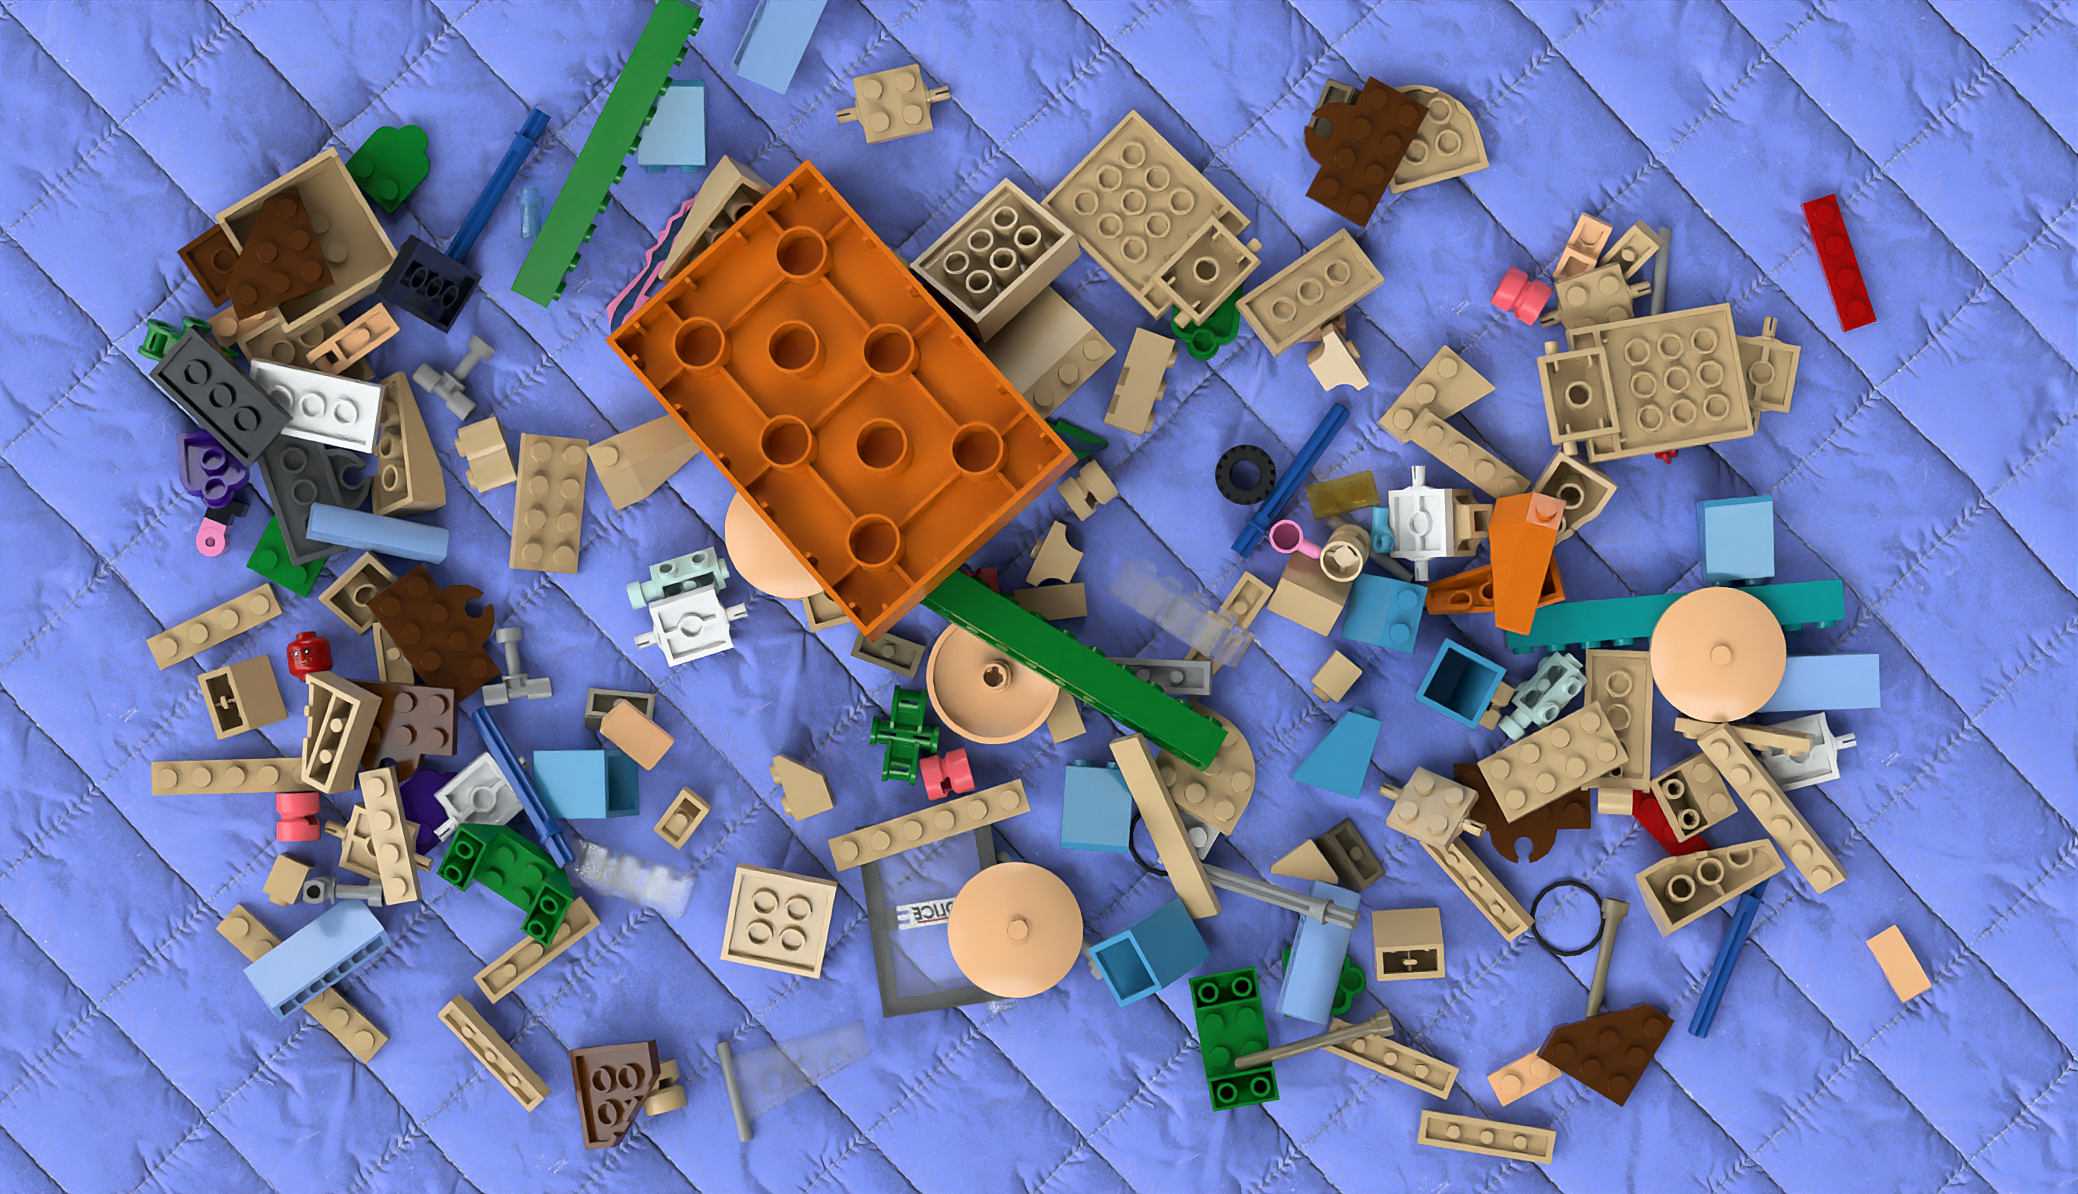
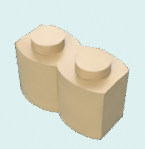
(487, 455)

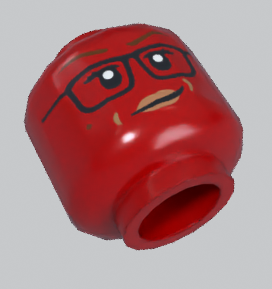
(308, 655)

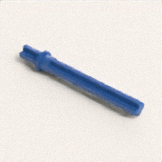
(498, 184)
(1290, 480)
(524, 789)
(1726, 959)

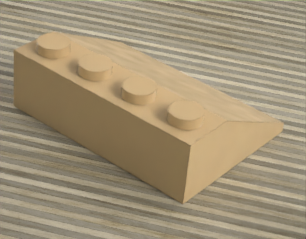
(996, 259)
(1047, 351)

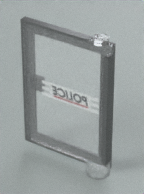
(908, 923)

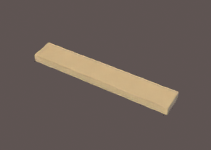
(1165, 825)

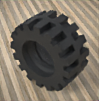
(1256, 456)

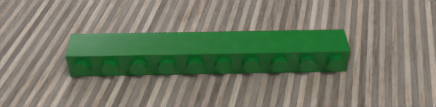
(606, 148)
(1077, 669)

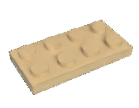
(1309, 292)
(549, 503)
(1553, 762)

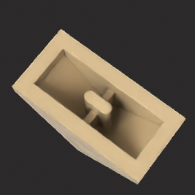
(1305, 863)

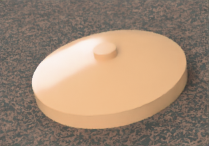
(763, 556)
(1717, 654)
(985, 691)
(1015, 929)

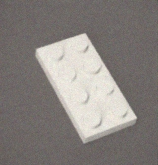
(323, 404)

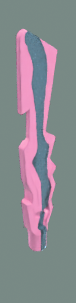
(633, 296)

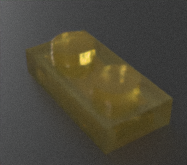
(1342, 495)

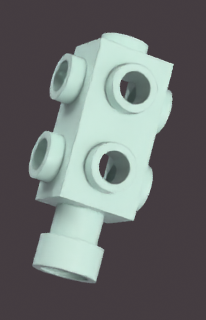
(680, 576)
(1544, 694)

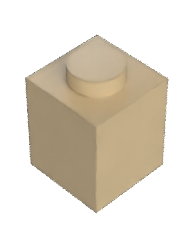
(1335, 677)
(287, 879)

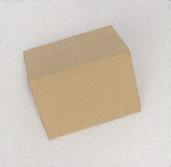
(355, 588)
(1308, 594)

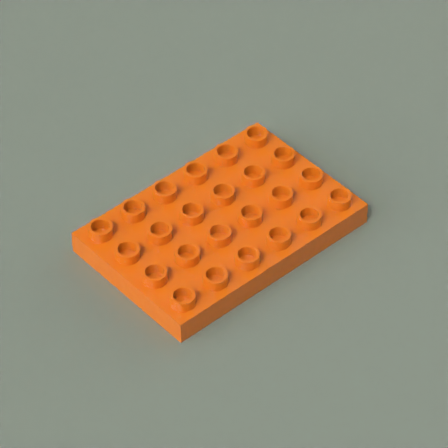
(841, 401)

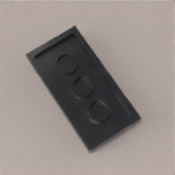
(428, 284)
(221, 396)

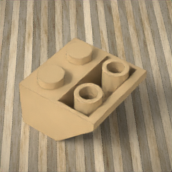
(242, 697)
(804, 787)
(1692, 795)
(1407, 944)

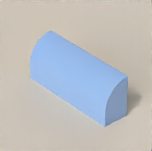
(776, 41)
(377, 533)
(1827, 682)
(317, 957)
(1316, 959)

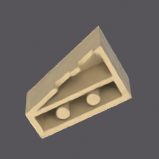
(1141, 383)
(1441, 386)
(337, 731)

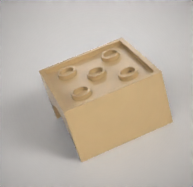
(345, 228)

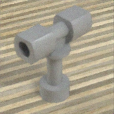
(450, 386)
(515, 684)
(327, 888)

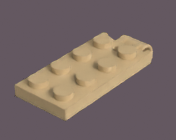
(1625, 692)

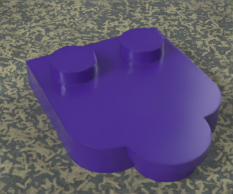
(209, 469)
(423, 807)

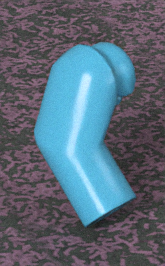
(1381, 534)

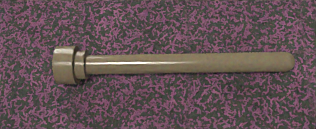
(1614, 911)
(1377, 1025)

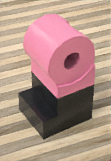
(214, 530)

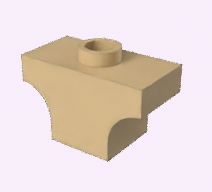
(1336, 360)
(1469, 522)
(1053, 557)

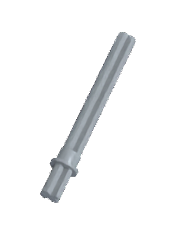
(1316, 908)

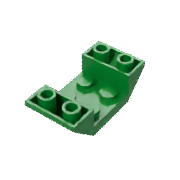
(512, 870)
(1228, 1028)

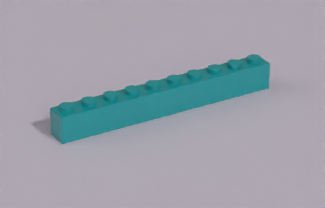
(1637, 616)

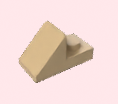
(1633, 248)
(682, 818)

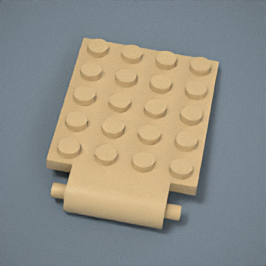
(1155, 223)
(1646, 385)

